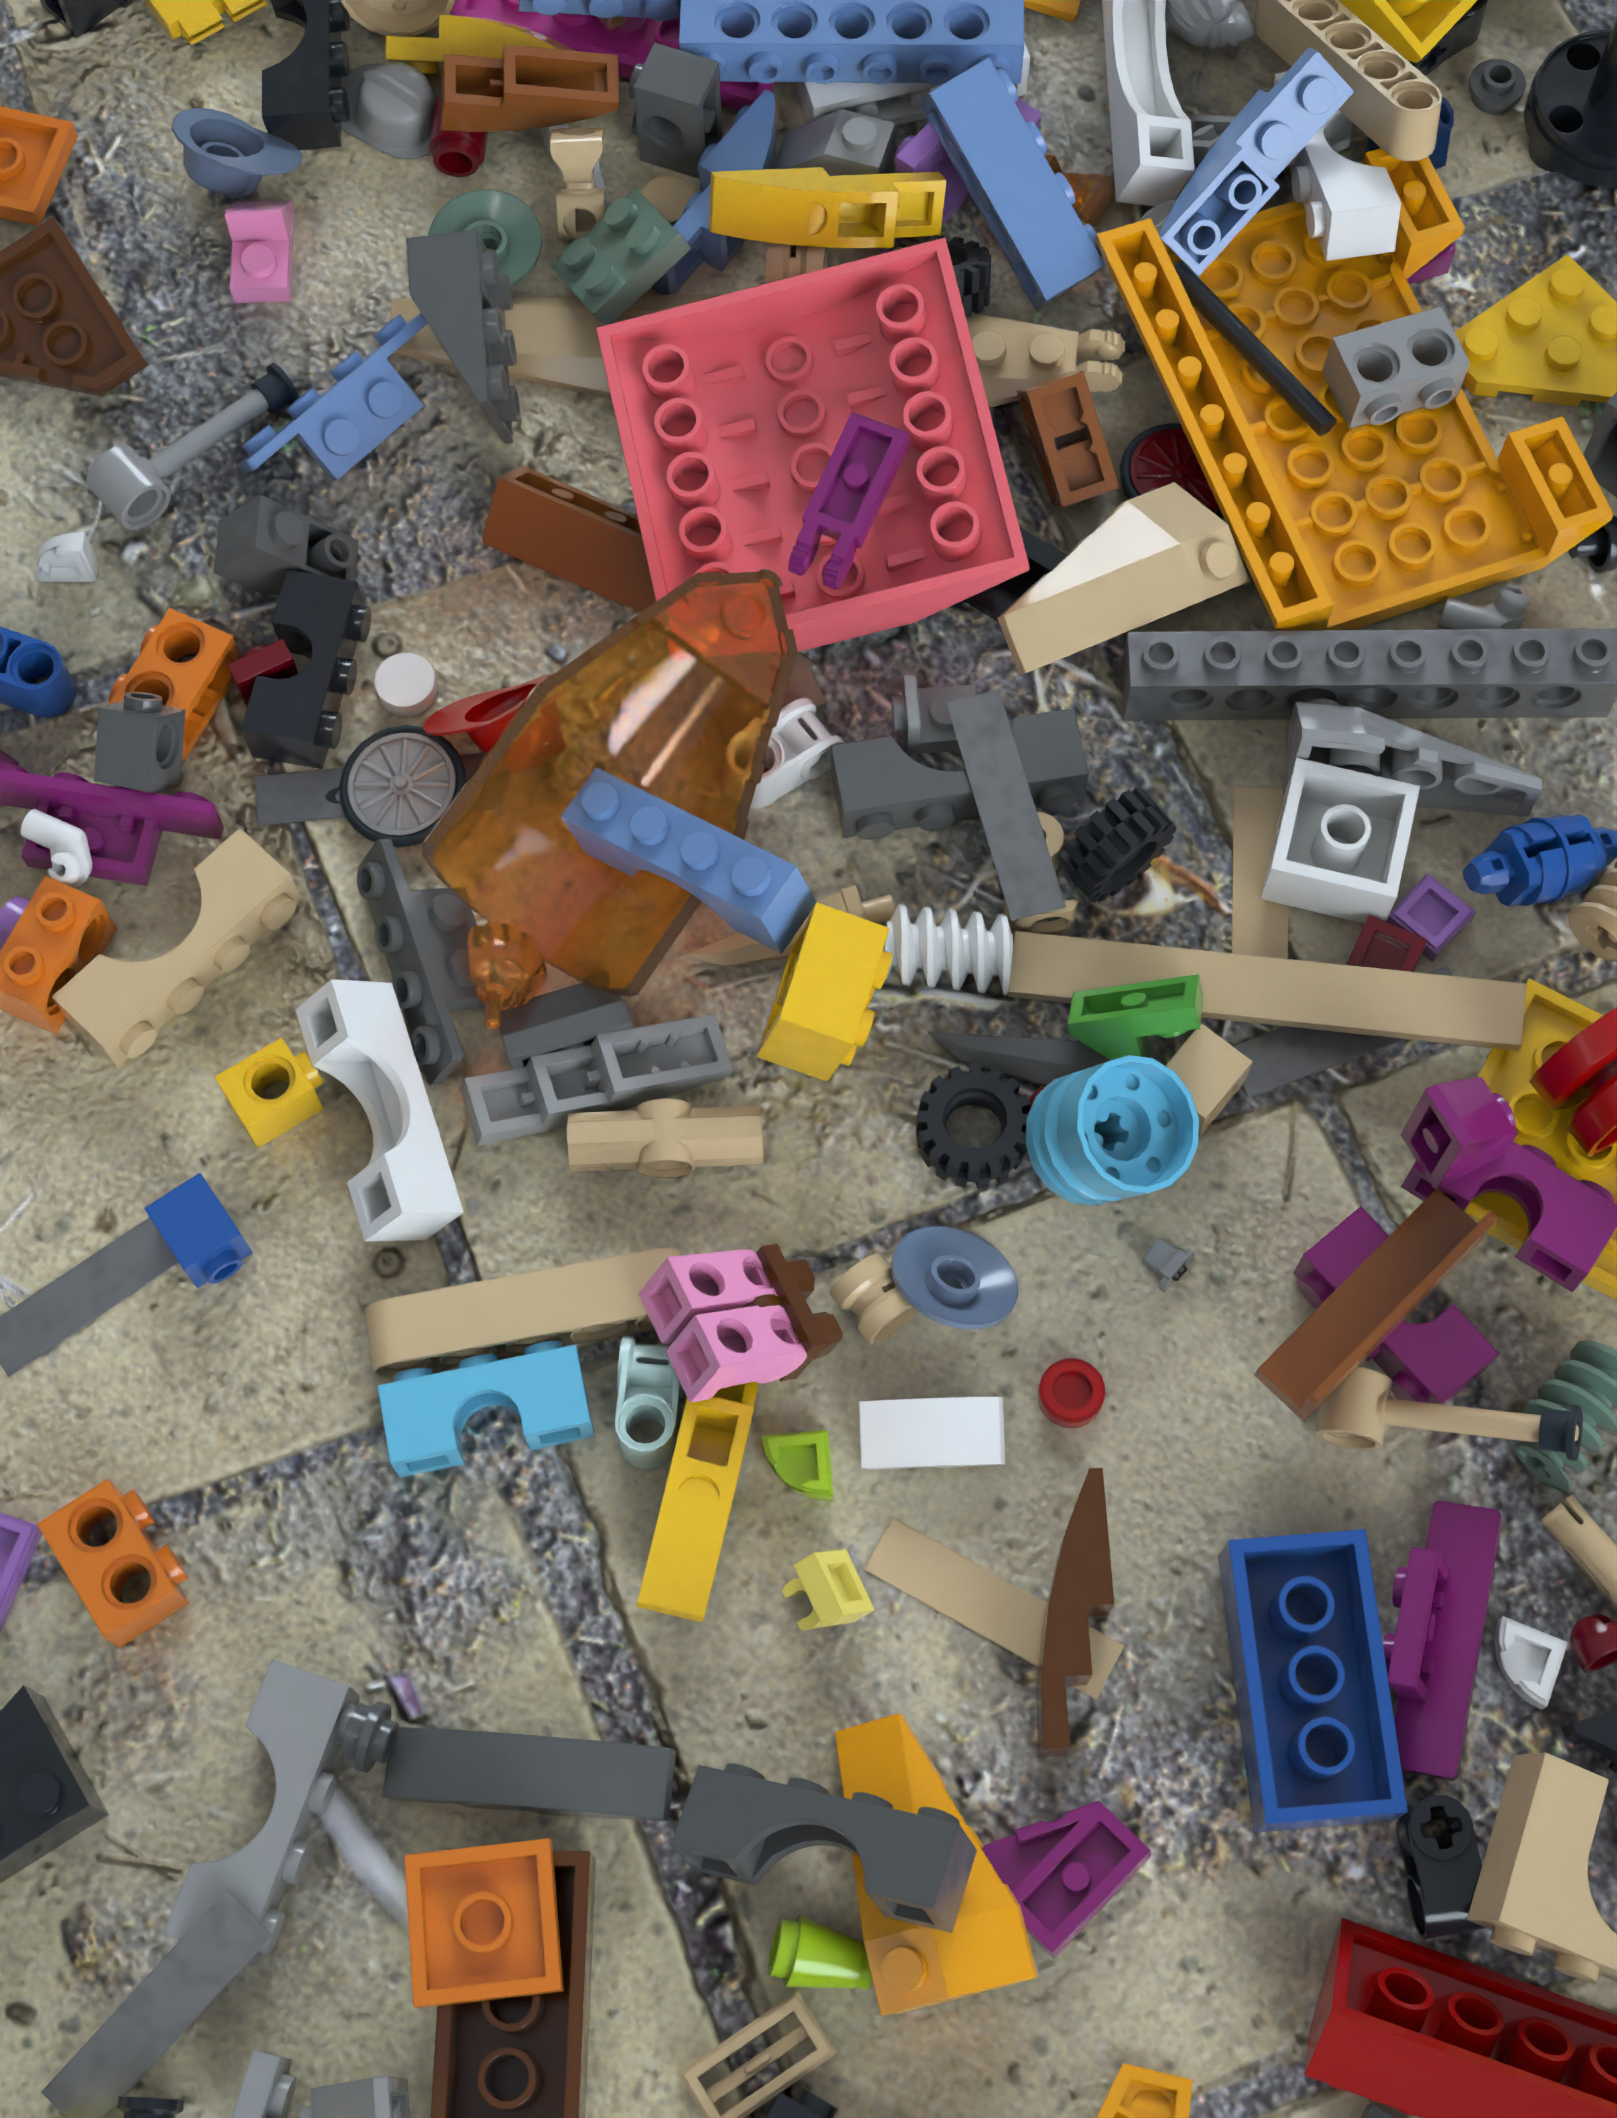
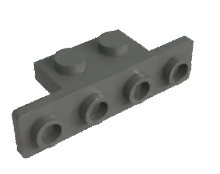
(426, 953)

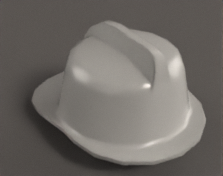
(390, 108)

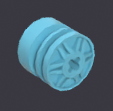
(1112, 1131)

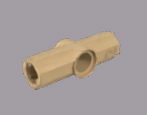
(665, 1138)

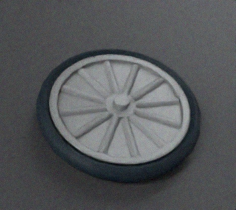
(400, 784)

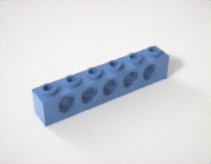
(853, 39)

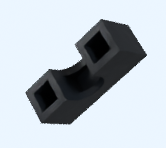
(300, 715)

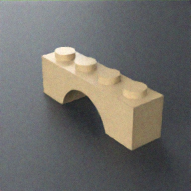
(127, 1003)

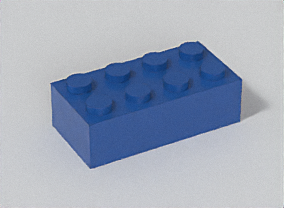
(1311, 1681)

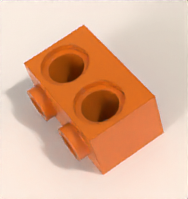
(191, 685)
(47, 948)
(103, 1570)

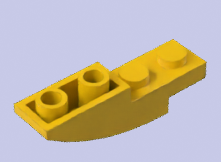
(464, 37)
(823, 209)
(697, 1503)

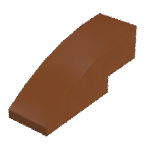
(526, 89)

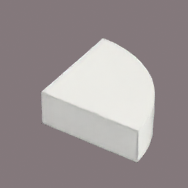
(67, 559)
(1528, 1660)

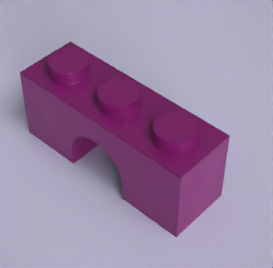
(1565, 1216)
(1424, 1359)

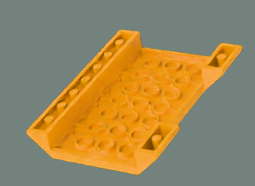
(1367, 513)

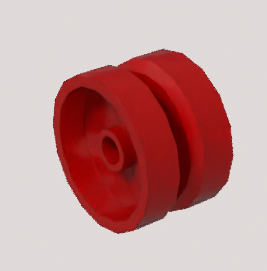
(1585, 1071)

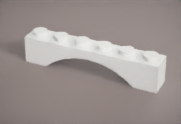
(1147, 123)

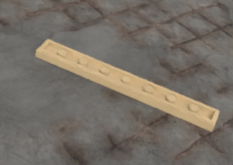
(1282, 990)

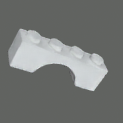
(1346, 202)
(362, 1041)

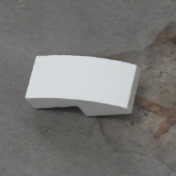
(932, 1433)

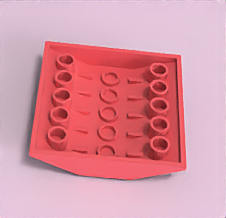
(743, 402)

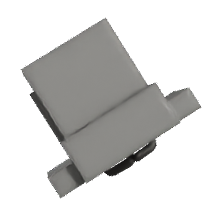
(1167, 1263)

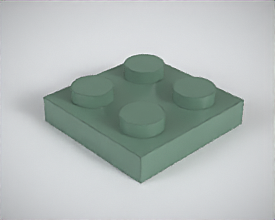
(621, 257)

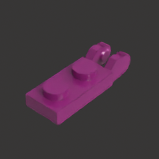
(849, 495)

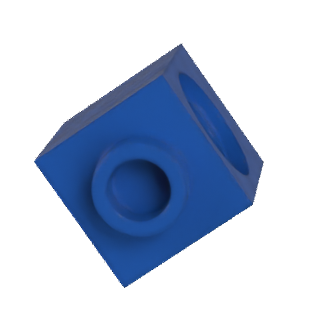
(199, 1232)

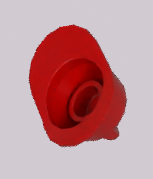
(481, 715)

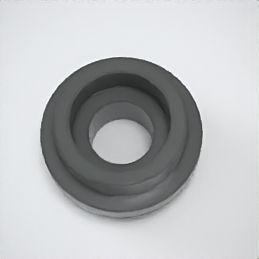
(1496, 86)
(369, 1736)

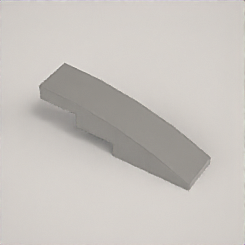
(609, 1075)

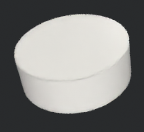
(406, 684)

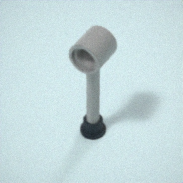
(134, 485)

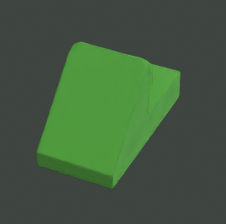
(1123, 1016)

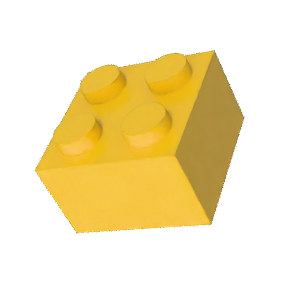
(826, 993)

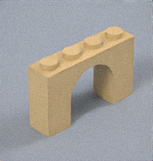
(1536, 1868)

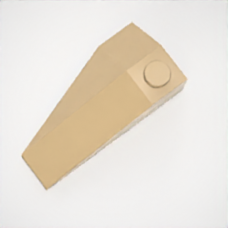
(1132, 570)

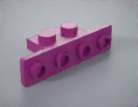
(119, 821)
(1440, 1635)

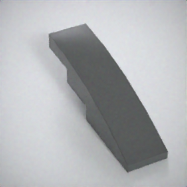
(531, 1774)

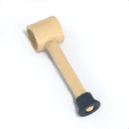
(1363, 1410)

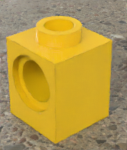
(271, 1117)

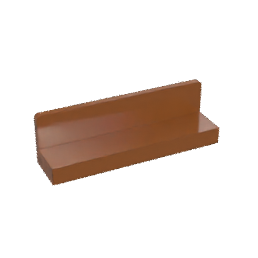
(570, 536)
(1371, 1303)

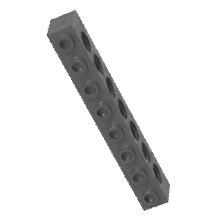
(1376, 670)

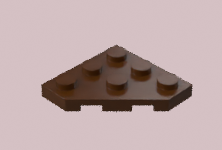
(58, 320)

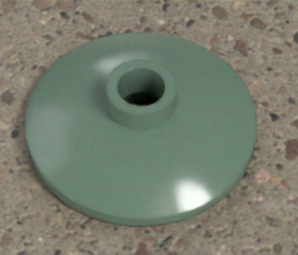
(503, 225)

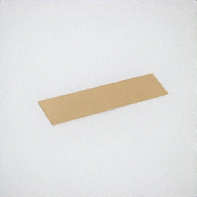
(1257, 924)
(976, 1598)

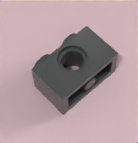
(676, 108)

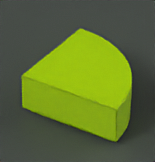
(801, 1462)

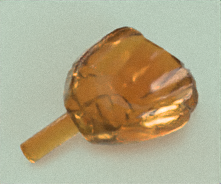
(503, 968)

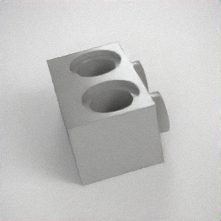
(1395, 359)

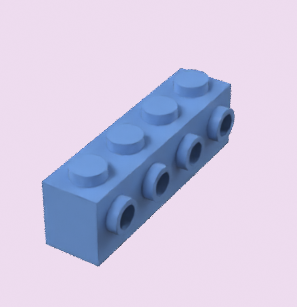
(1013, 182)

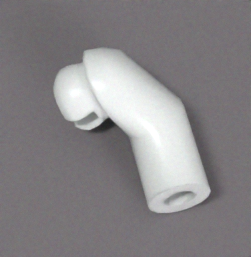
(66, 843)

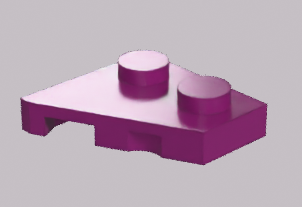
(1066, 1870)

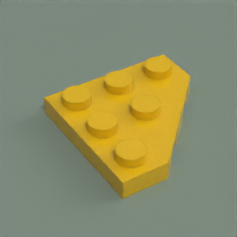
(1546, 340)

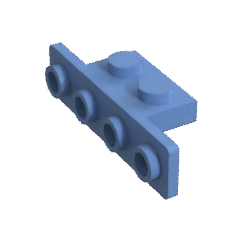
(352, 413)

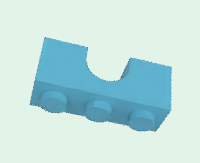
(428, 1410)

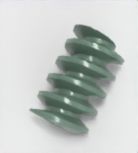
(1585, 1381)

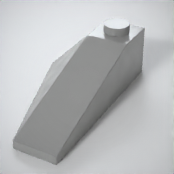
(1383, 748)

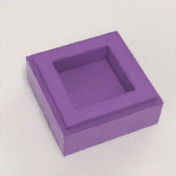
(1432, 914)

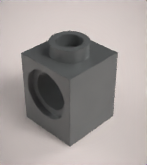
(139, 743)

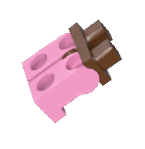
(737, 1318)

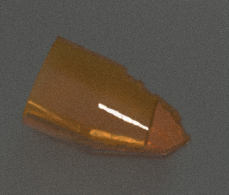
(663, 703)

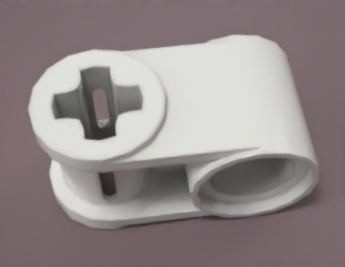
(795, 752)

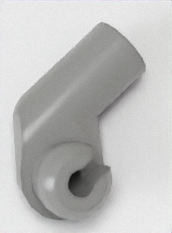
(1502, 613)

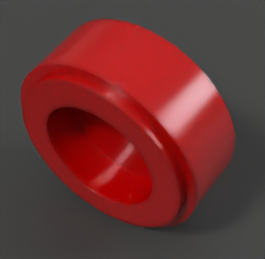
(1071, 1393)

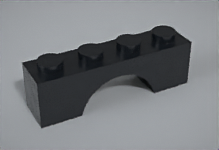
(304, 90)

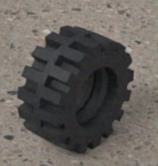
(979, 1089)

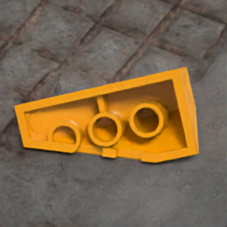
(912, 1962)

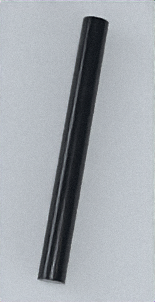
(1255, 352)

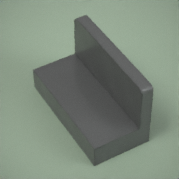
(561, 1022)

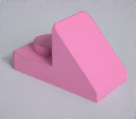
(261, 250)

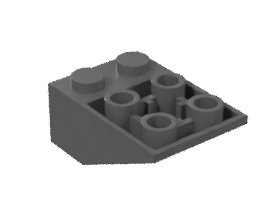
(465, 306)

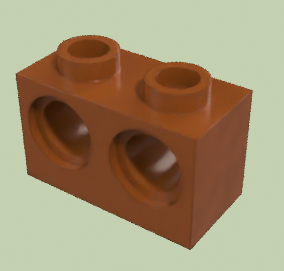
(1067, 438)

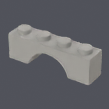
(302, 1728)

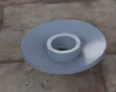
(954, 1277)

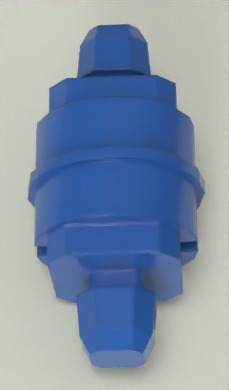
(1542, 860)

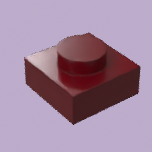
(265, 661)
(1386, 947)

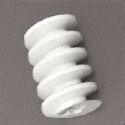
(950, 948)

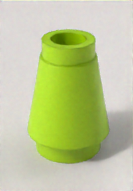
(817, 1956)

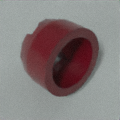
(1594, 1642)

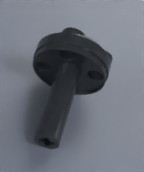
(1574, 109)

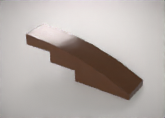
(1078, 1590)

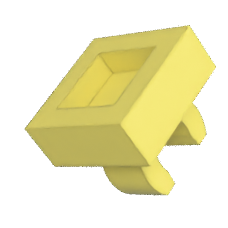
(831, 1588)

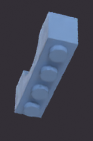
(729, 875)

